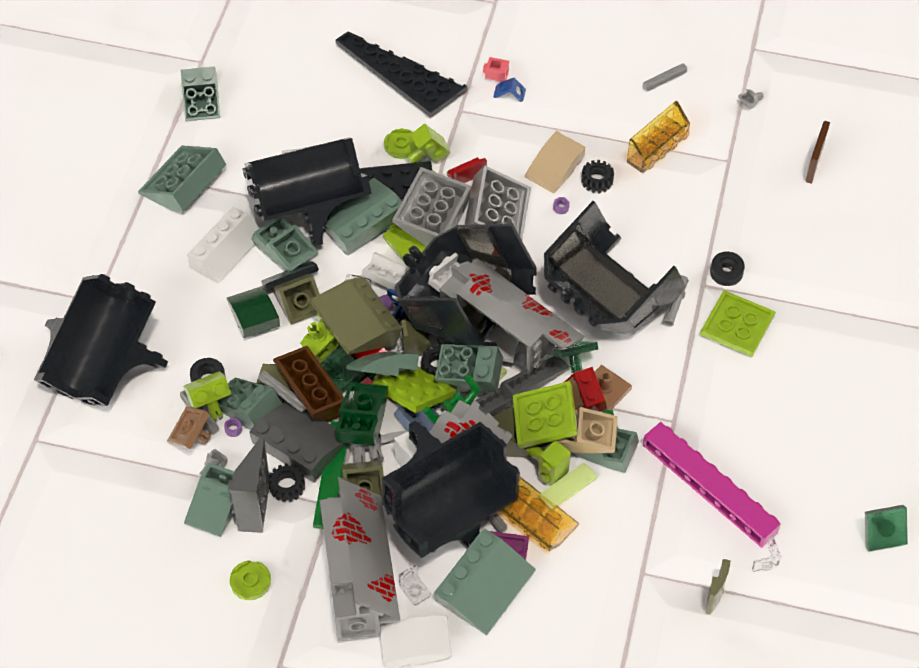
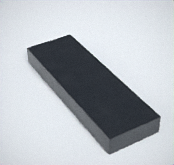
(307, 268)

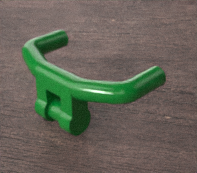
(451, 403)

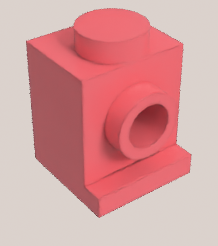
(496, 69)

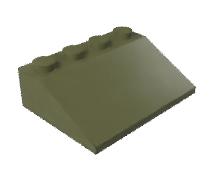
(357, 316)

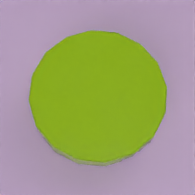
(399, 143)
(250, 580)

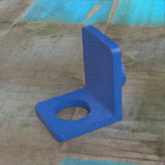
(510, 86)
(399, 311)

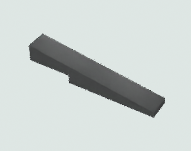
(525, 381)

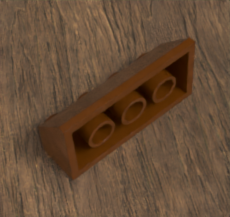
(311, 383)

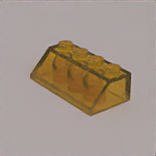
(658, 138)
(536, 518)

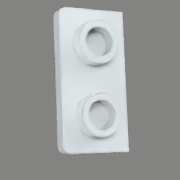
(384, 271)
(442, 272)

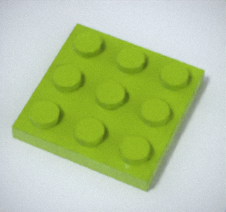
(738, 323)
(416, 389)
(545, 414)

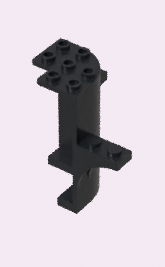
(307, 181)
(97, 341)
(449, 487)

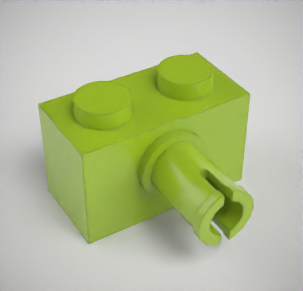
(429, 144)
(320, 340)
(208, 392)
(552, 462)

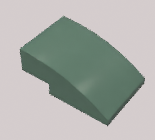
(284, 243)
(385, 363)
(624, 450)

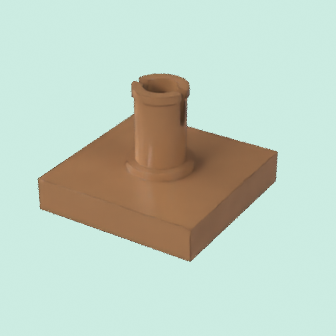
(612, 386)
(190, 428)

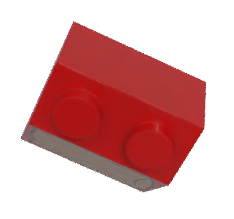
(587, 390)

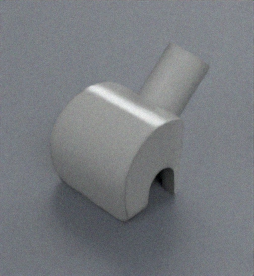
(750, 98)
(215, 457)

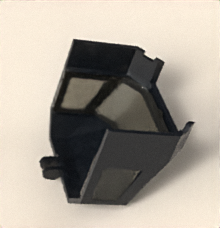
(494, 245)
(598, 285)

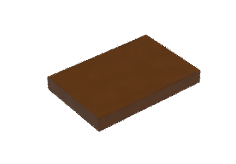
(817, 152)

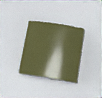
(717, 586)

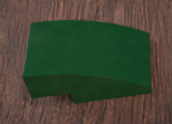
(253, 311)
(361, 414)

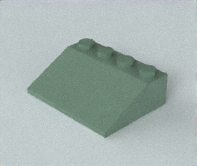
(183, 177)
(362, 218)
(484, 582)

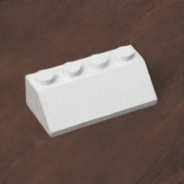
(223, 245)

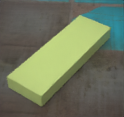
(569, 485)

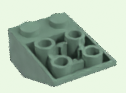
(200, 93)
(480, 362)
(248, 401)
(211, 503)

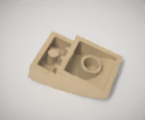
(555, 162)
(595, 433)

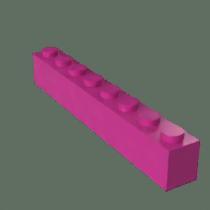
(711, 484)

